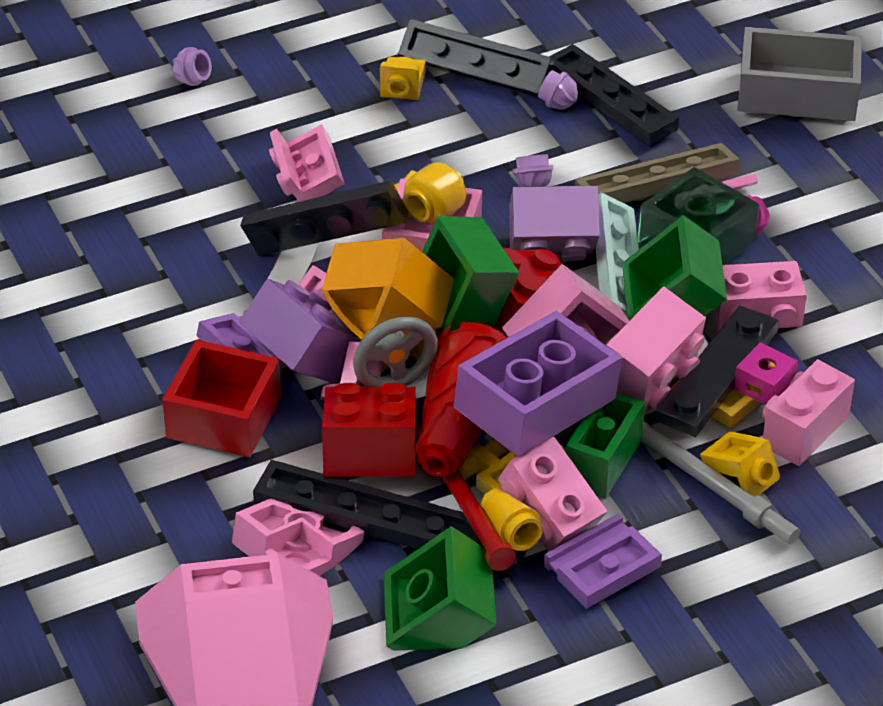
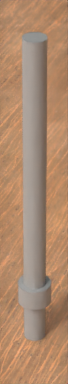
(754, 509)

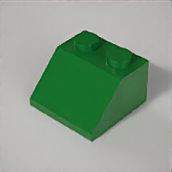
(439, 595)

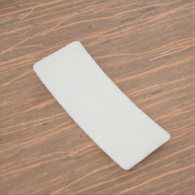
(293, 264)

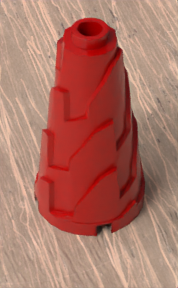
(445, 432)

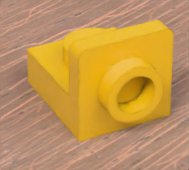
(402, 77)
(745, 458)

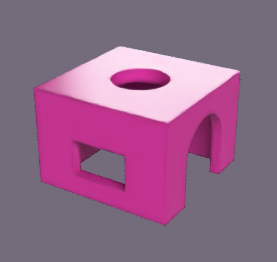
(757, 371)

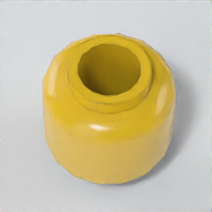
(434, 193)

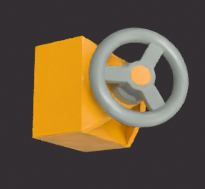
(390, 301)

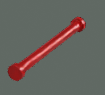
(498, 553)

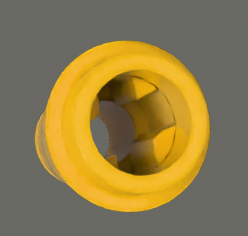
(512, 519)

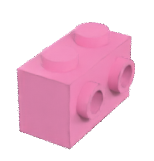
(767, 288)
(807, 411)
(556, 490)

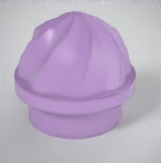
(192, 66)
(558, 90)
(533, 171)

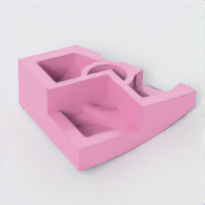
(294, 534)

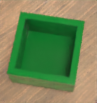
(681, 260)
(479, 269)

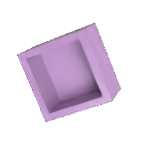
(555, 220)

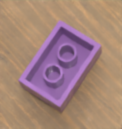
(537, 382)

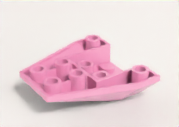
(237, 632)

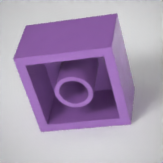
(300, 329)

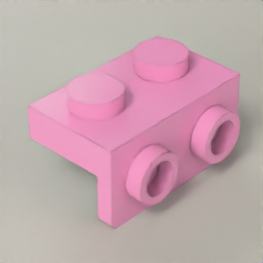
(306, 164)

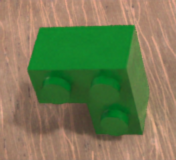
(605, 441)

